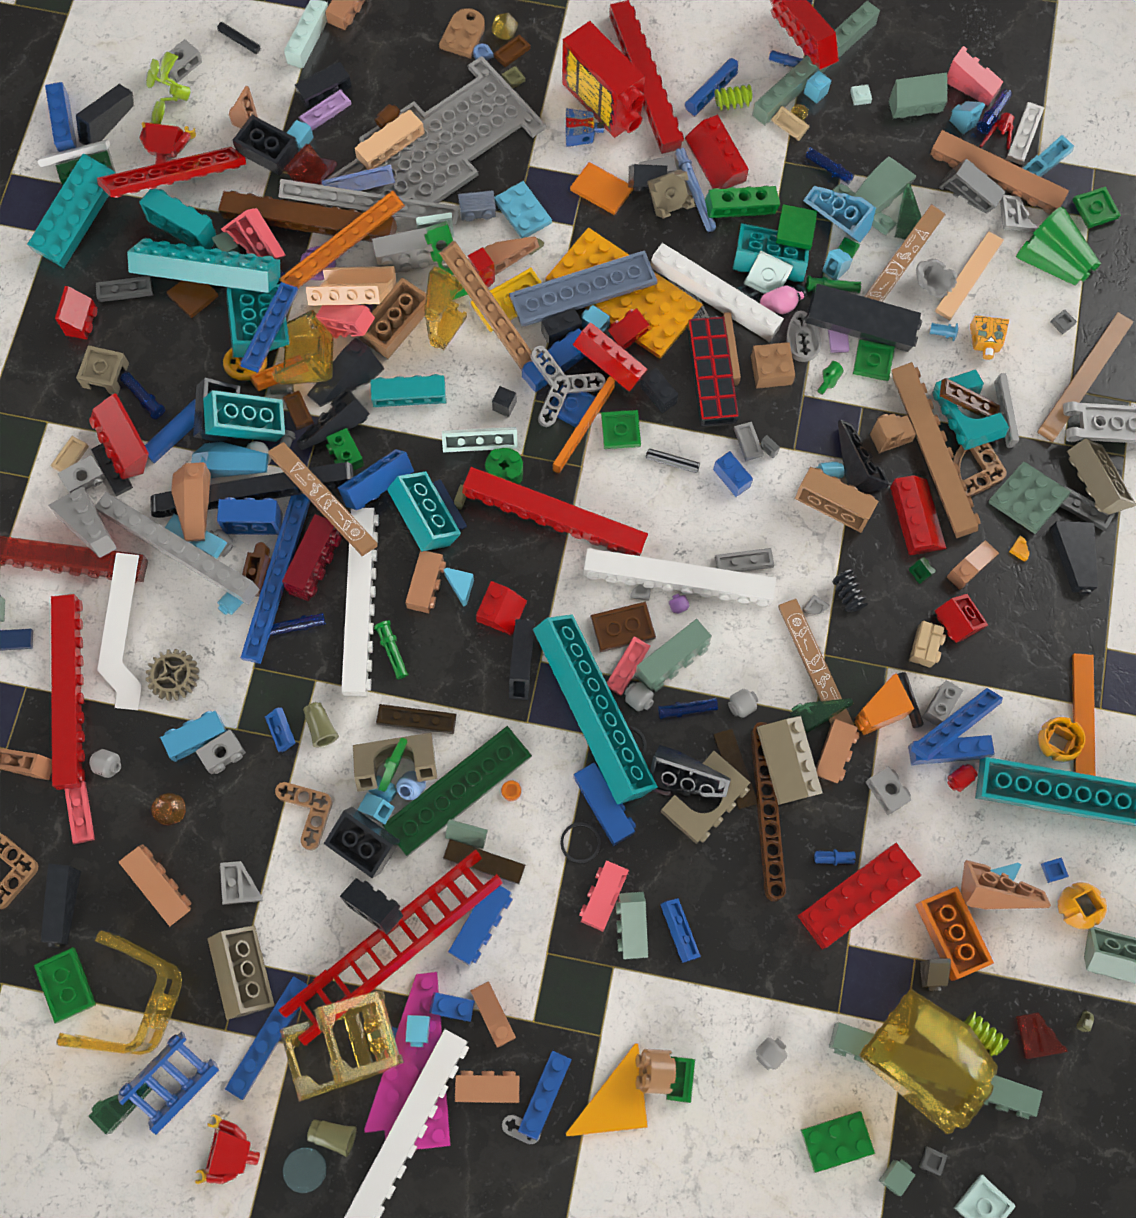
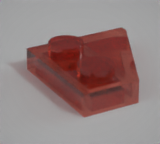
(1038, 1037)

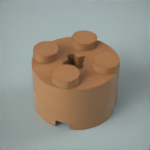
(656, 1071)

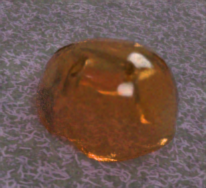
(163, 808)

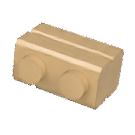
(927, 644)

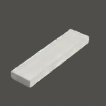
(1025, 133)
(73, 153)

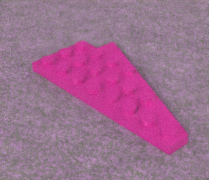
(399, 1081)

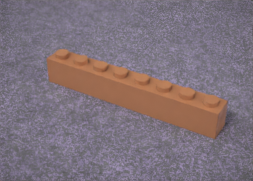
(1008, 176)

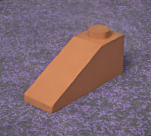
(242, 109)
(510, 251)
(972, 565)
(25, 763)
(493, 1014)

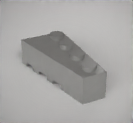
(83, 519)

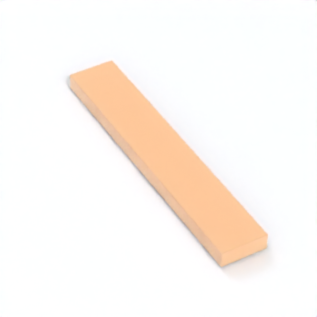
(969, 275)

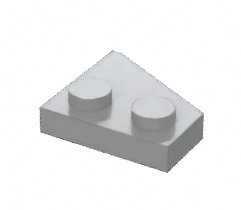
(1015, 215)
(237, 884)

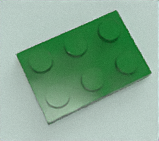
(837, 1141)

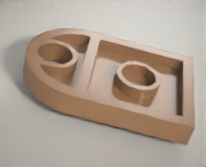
(462, 33)

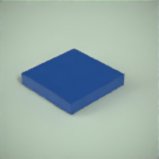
(573, 407)

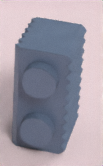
(477, 205)

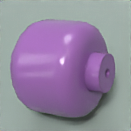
(679, 603)

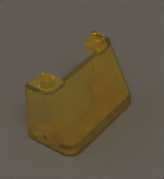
(440, 311)
(308, 354)

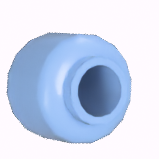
(409, 787)

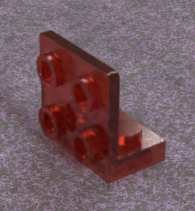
(309, 167)

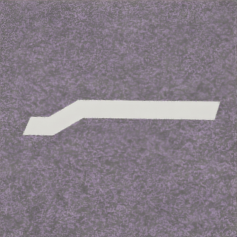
(115, 631)

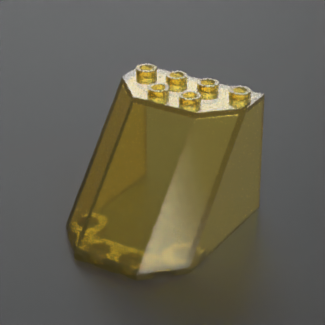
(932, 1062)

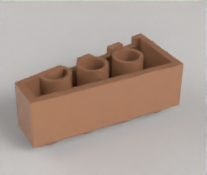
(155, 884)

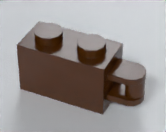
(257, 565)

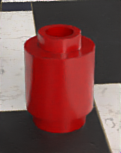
(962, 777)

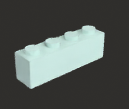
(306, 33)
(479, 439)

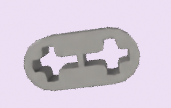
(514, 1133)

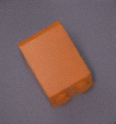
(885, 708)

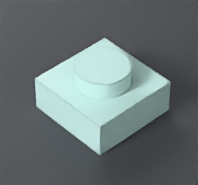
(861, 94)

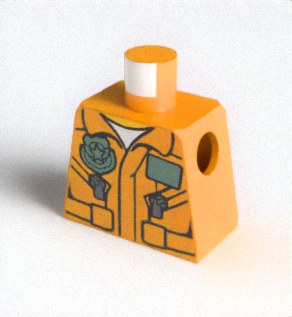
(988, 334)

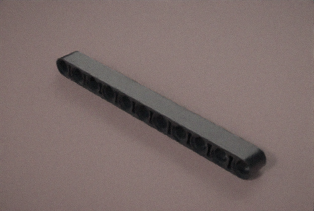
(258, 488)

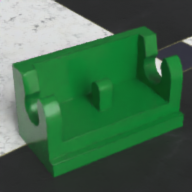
(684, 1080)

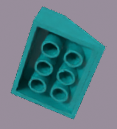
(757, 239)
(245, 314)

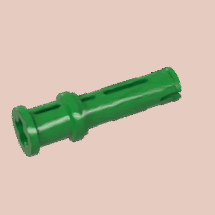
(848, 286)
(388, 641)

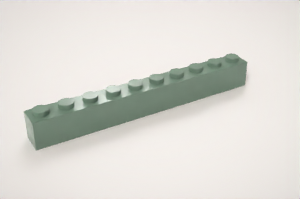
(795, 80)
(1005, 1092)

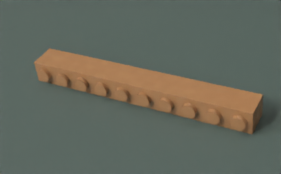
(936, 454)

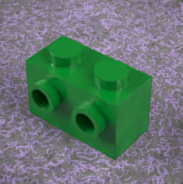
(344, 449)

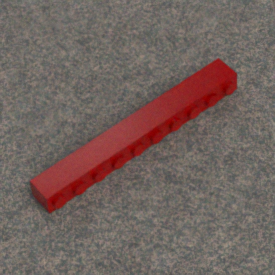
(655, 103)
(554, 513)
(66, 692)

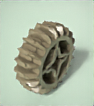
(179, 671)

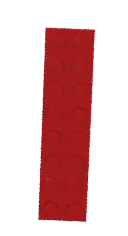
(171, 171)

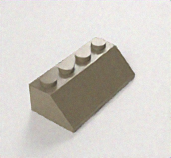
(1100, 477)
(789, 760)
(240, 972)

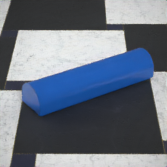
(716, 81)
(171, 433)

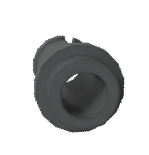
(279, 388)
(288, 438)

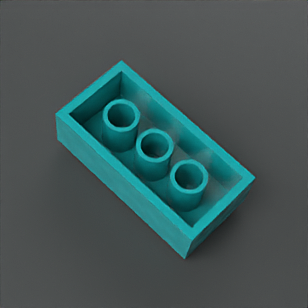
(178, 219)
(243, 416)
(423, 511)

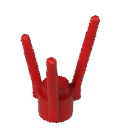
(1004, 124)

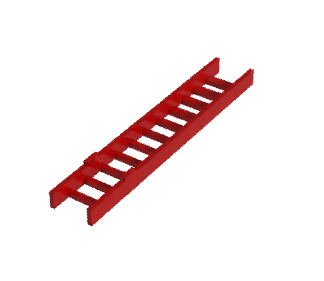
(418, 944)

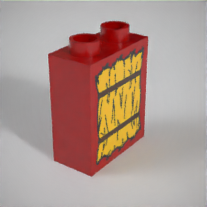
(603, 79)

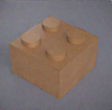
(773, 365)

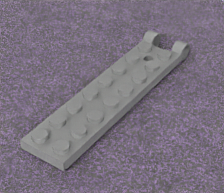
(1116, 421)

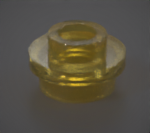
(803, 111)

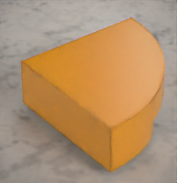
(1020, 549)

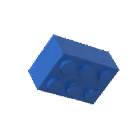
(249, 516)

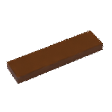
(967, 399)

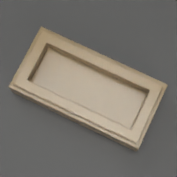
(790, 123)
(70, 454)

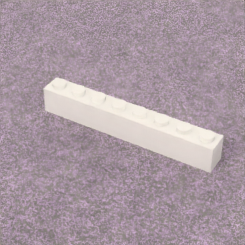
(716, 292)

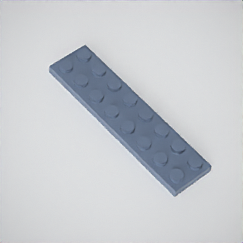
(583, 288)

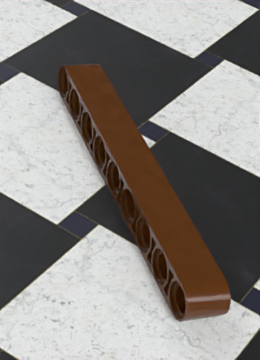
(768, 820)

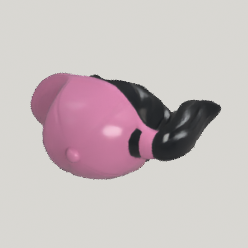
(783, 298)

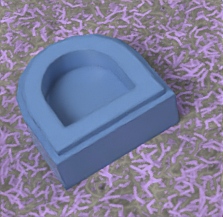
(482, 50)

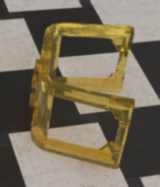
(157, 1011)
(379, 1035)

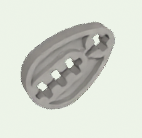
(811, 334)

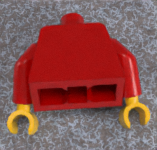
(164, 140)
(227, 1153)

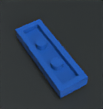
(680, 930)

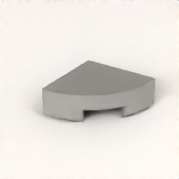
(641, 592)
(816, 606)

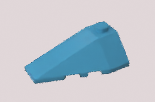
(847, 212)
(230, 460)

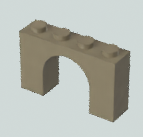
(371, 755)
(697, 824)

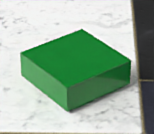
(849, 247)

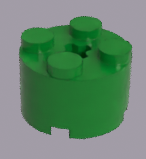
(505, 459)

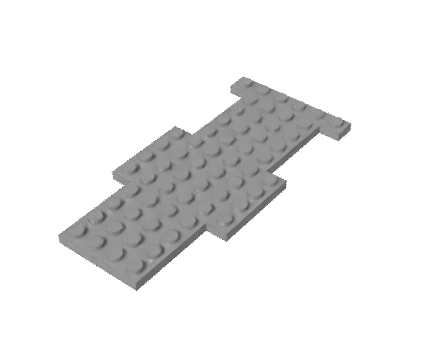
(453, 137)

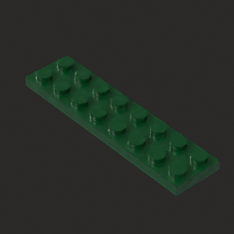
(457, 790)

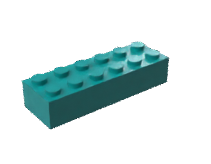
(71, 212)

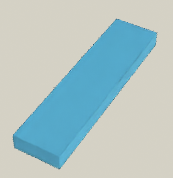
(212, 545)

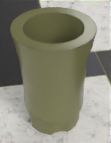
(319, 725)
(332, 1136)

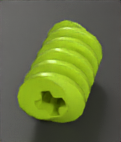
(733, 96)
(987, 1035)

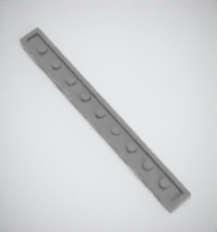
(358, 200)

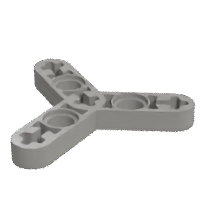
(556, 378)

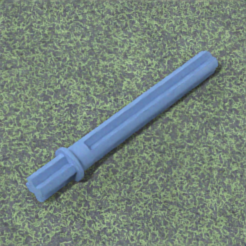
(685, 165)

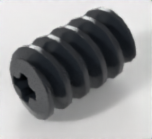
(848, 591)

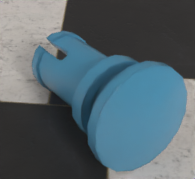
(944, 330)

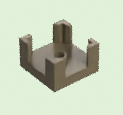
(670, 193)
(102, 369)

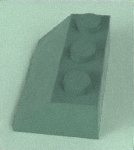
(919, 95)
(1111, 954)

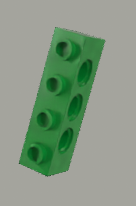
(742, 201)
(434, 234)

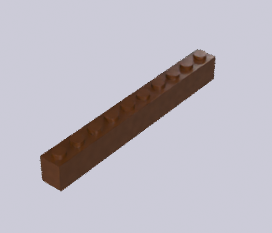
(298, 214)

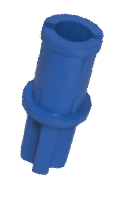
(785, 59)
(834, 857)

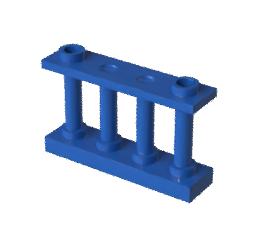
(174, 1102)

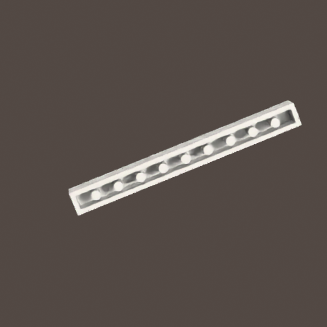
(679, 577)
(359, 611)
(408, 1127)

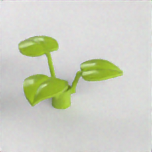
(176, 90)

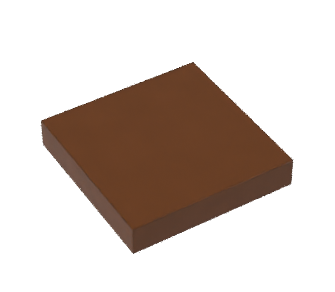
(192, 296)

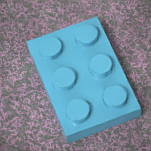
(522, 210)

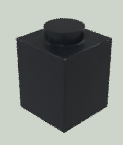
(504, 401)

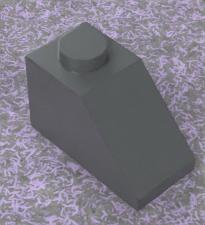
(935, 973)

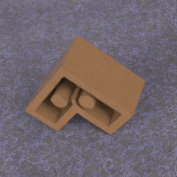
(892, 432)

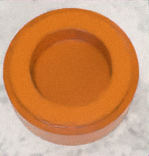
(511, 790)

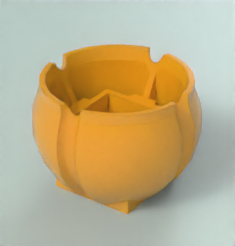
(1065, 728)
(1073, 913)

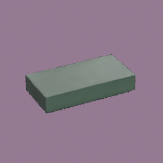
(466, 833)

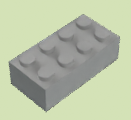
(405, 250)

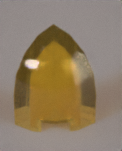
(504, 26)

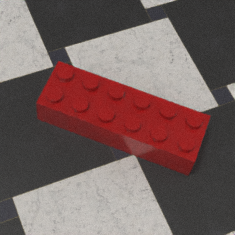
(807, 30)
(859, 896)

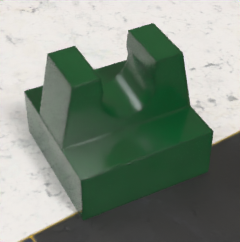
(922, 570)

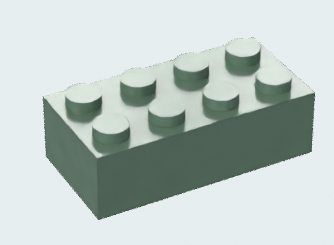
(673, 655)

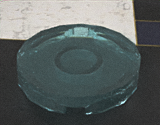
(304, 1170)

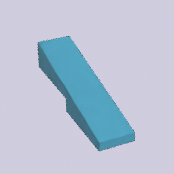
(1050, 156)

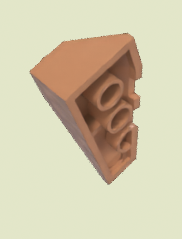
(191, 498)
(993, 891)

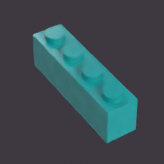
(408, 390)

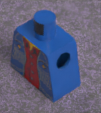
(581, 127)

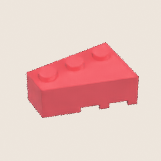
(972, 78)
(254, 234)
(345, 319)
(603, 895)

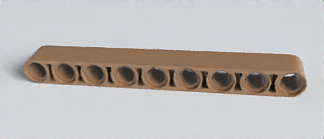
(1086, 375)

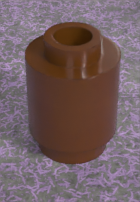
(387, 115)

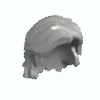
(935, 277)

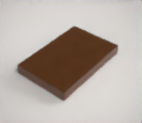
(620, 625)

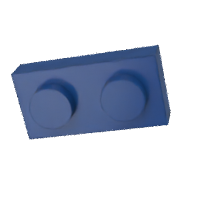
(280, 729)
(451, 1006)

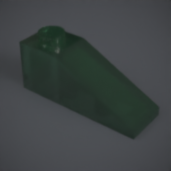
(908, 214)
(816, 713)
(110, 1113)

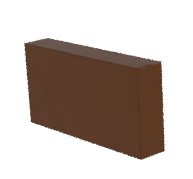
(512, 50)
(298, 410)

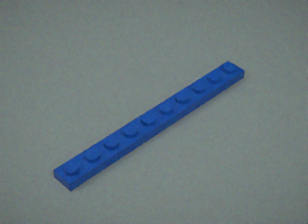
(273, 586)

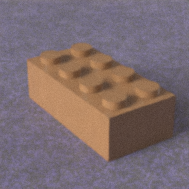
(395, 318)
(836, 499)

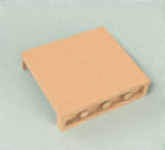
(353, 286)

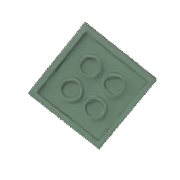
(1029, 497)

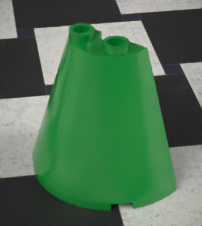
(1060, 249)

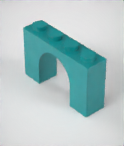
(970, 431)

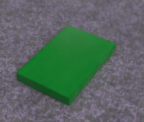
(796, 227)
(64, 985)

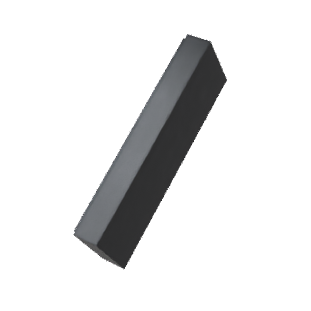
(117, 484)

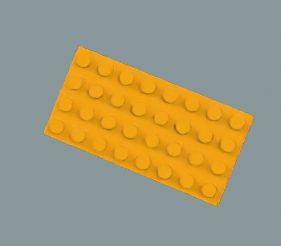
(661, 305)

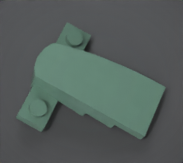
(881, 189)

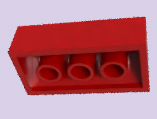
(717, 154)
(610, 356)
(119, 437)
(917, 515)

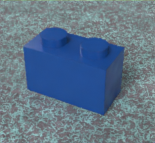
(733, 474)

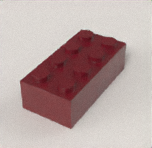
(311, 558)

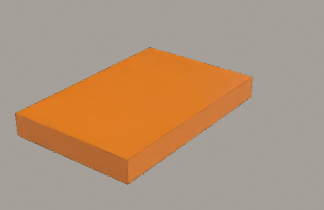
(601, 188)

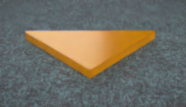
(616, 1104)

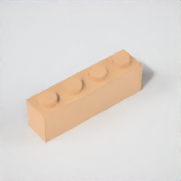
(389, 140)

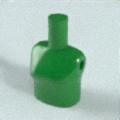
(830, 376)

